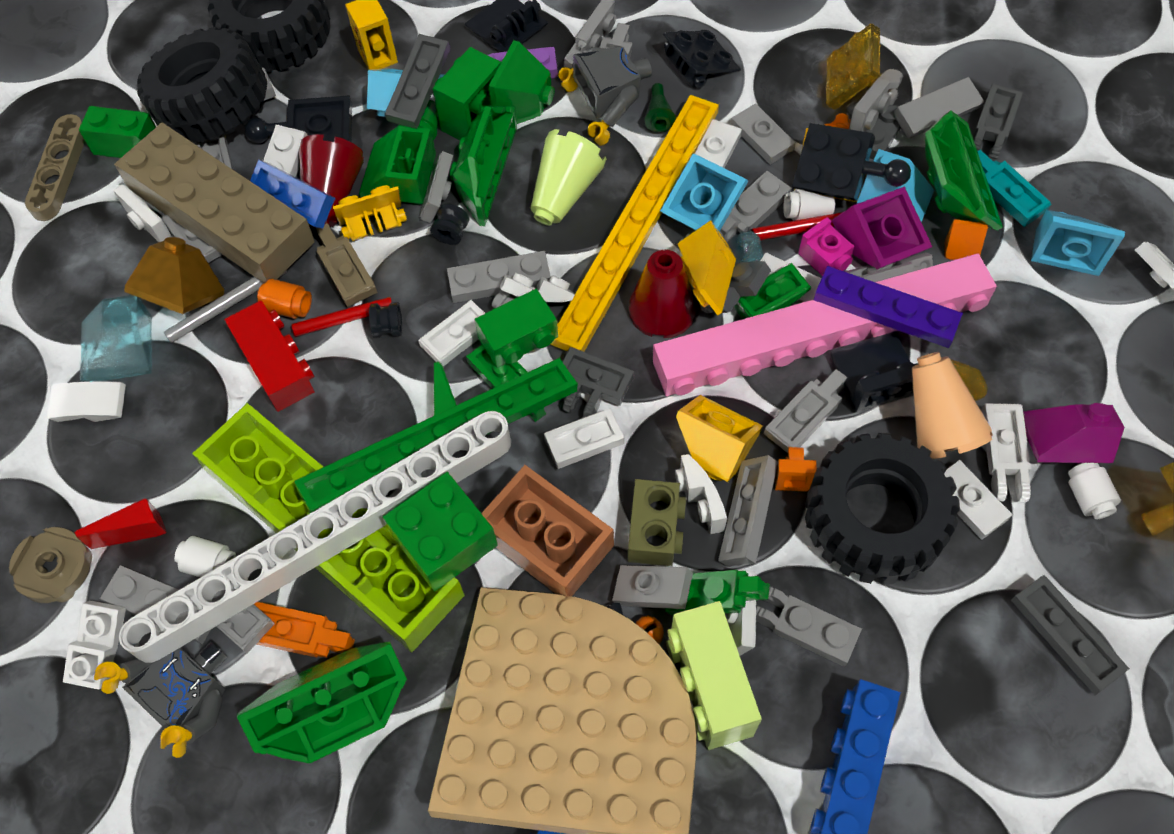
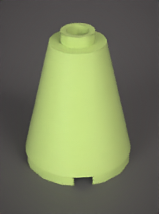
(564, 174)

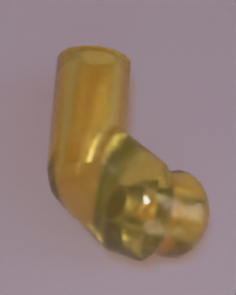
(973, 379)

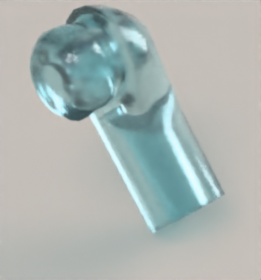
(751, 246)

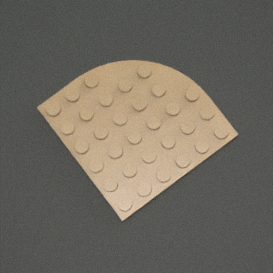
(566, 723)

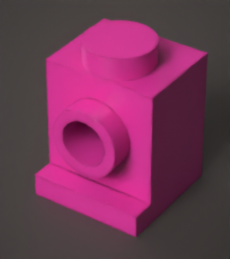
(825, 247)

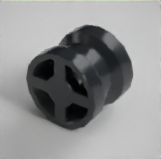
(449, 224)
(385, 319)

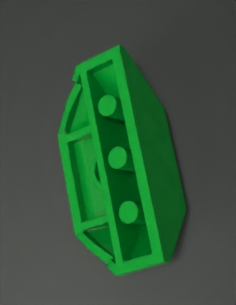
(483, 159)
(959, 172)
(326, 705)

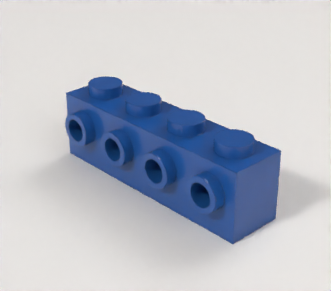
(858, 762)

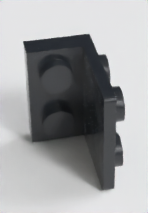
(875, 371)

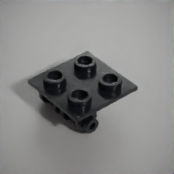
(506, 22)
(697, 55)

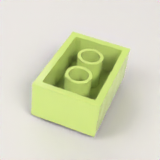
(713, 676)

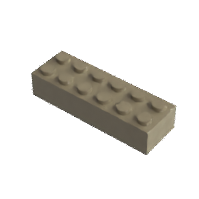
(215, 203)

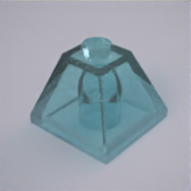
(116, 340)

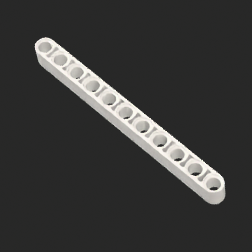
(303, 534)

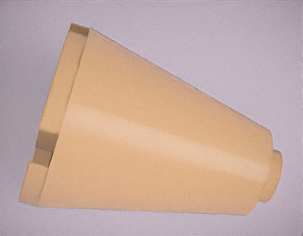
(945, 409)

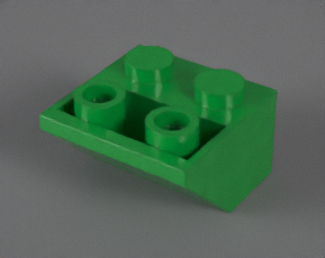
(401, 160)

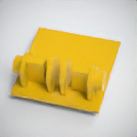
(354, 209)

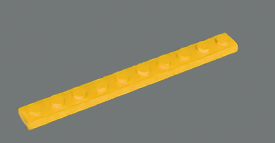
(633, 226)

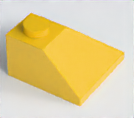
(717, 436)

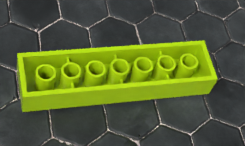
(260, 470)

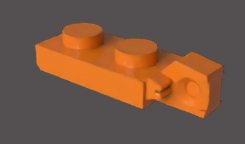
(303, 632)

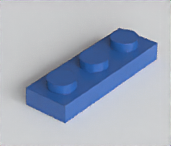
(294, 193)

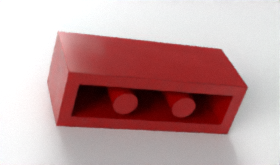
(271, 355)

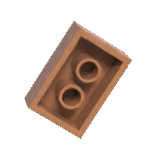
(548, 532)

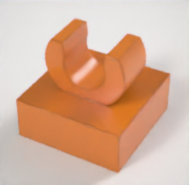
(794, 471)

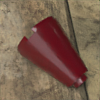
(330, 167)
(663, 297)

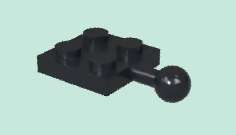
(312, 115)
(837, 161)

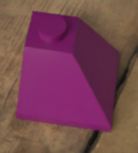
(883, 229)
(1074, 433)

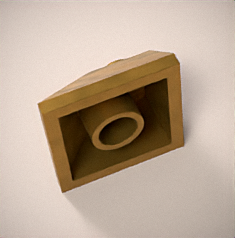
(174, 277)

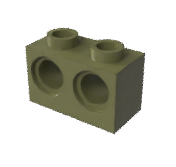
(651, 522)

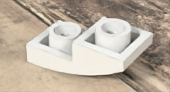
(551, 290)
(86, 400)
(701, 489)
(95, 643)

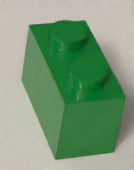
(114, 131)
(517, 328)

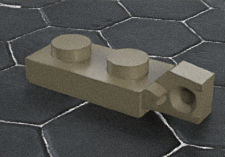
(344, 267)

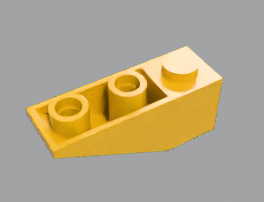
(708, 265)

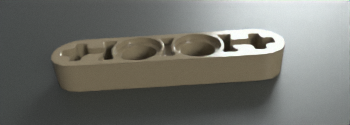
(50, 166)

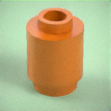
(286, 298)

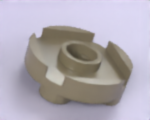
(61, 582)

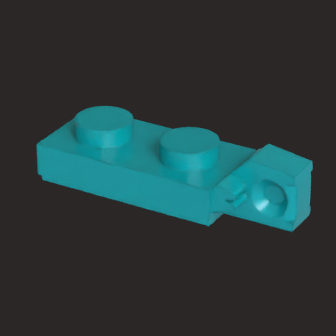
(1013, 191)

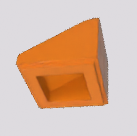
(964, 239)

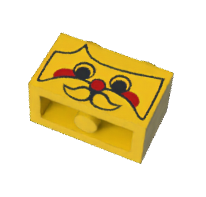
(372, 33)

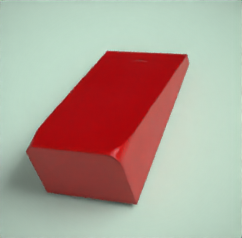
(126, 525)

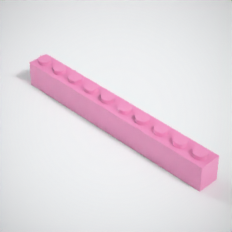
(807, 329)

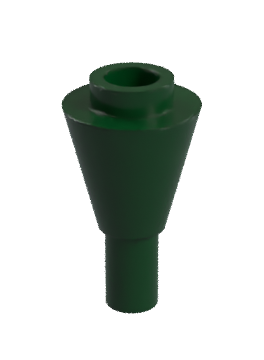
(659, 114)

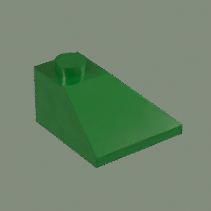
(521, 83)

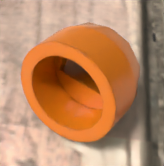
(657, 633)

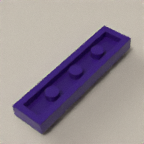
(888, 306)

